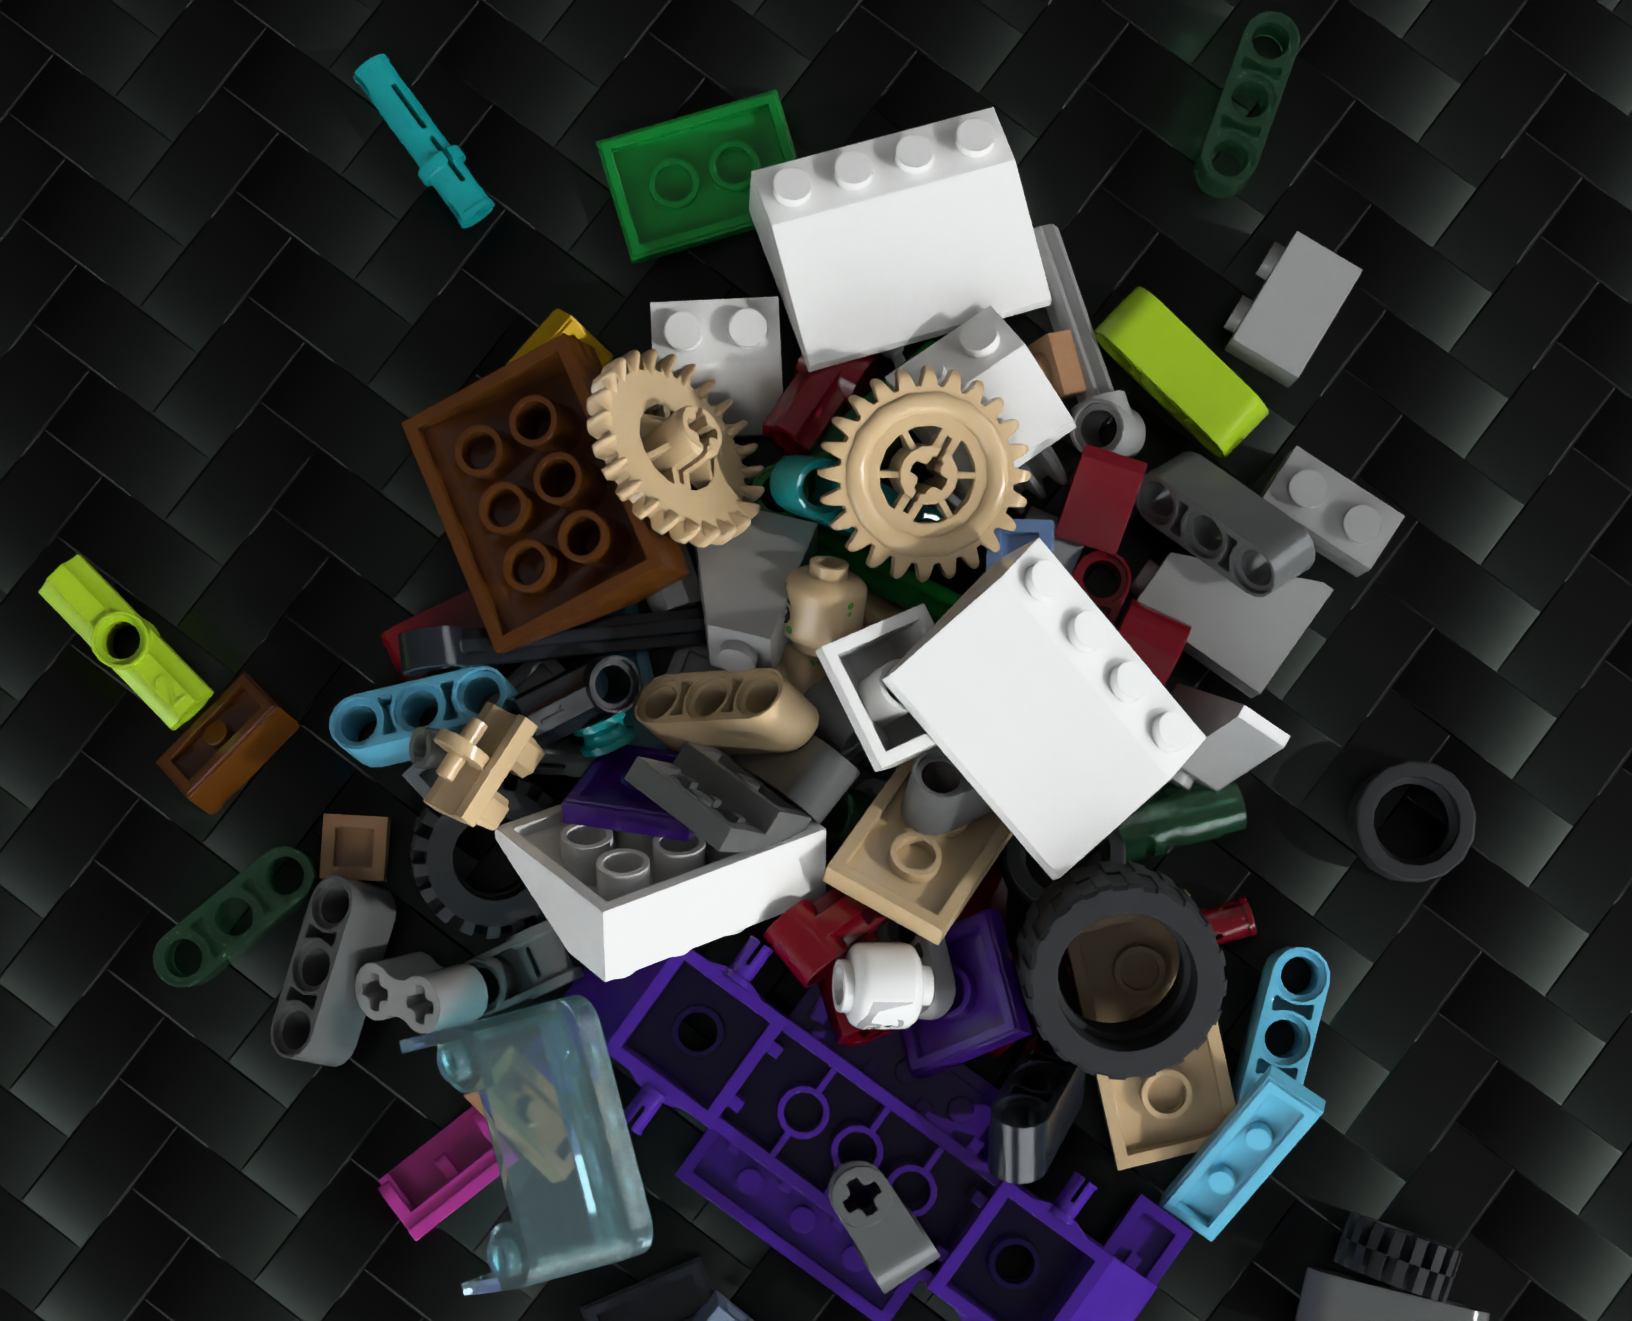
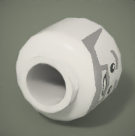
(882, 985)

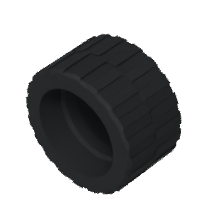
(1148, 1041)

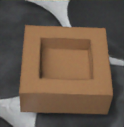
(1059, 363)
(355, 847)

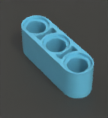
(402, 706)
(1277, 1003)

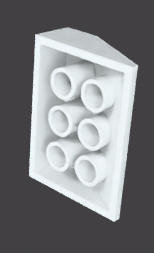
(898, 238)
(1044, 707)
(650, 898)

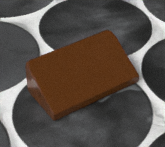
(227, 744)

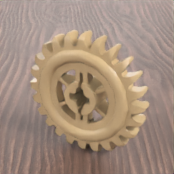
(959, 419)
(676, 445)

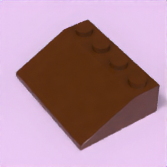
(529, 499)

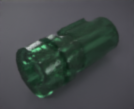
(1182, 819)

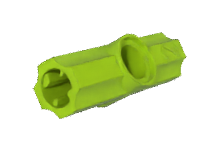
(98, 614)

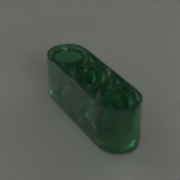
(1265, 82)
(207, 925)

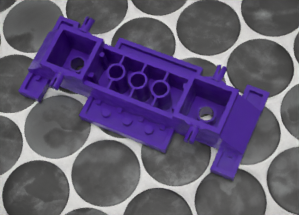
(797, 1106)

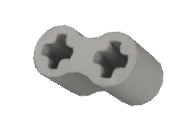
(421, 992)

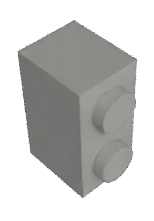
(1292, 309)
(1338, 514)

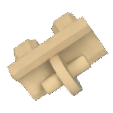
(480, 762)

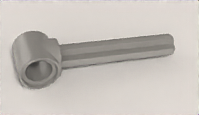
(1100, 399)

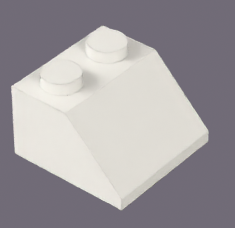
(730, 343)
(994, 354)
(856, 673)

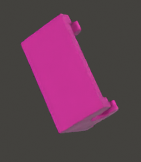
(441, 1174)

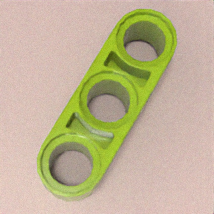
(1181, 372)

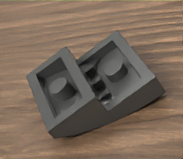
(718, 799)

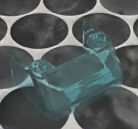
(554, 1139)

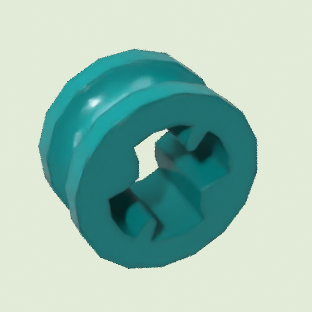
(605, 735)

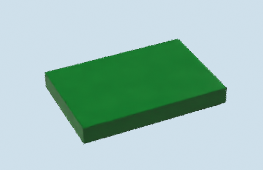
(692, 174)

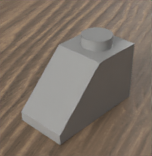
(1234, 740)

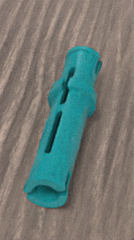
(438, 160)

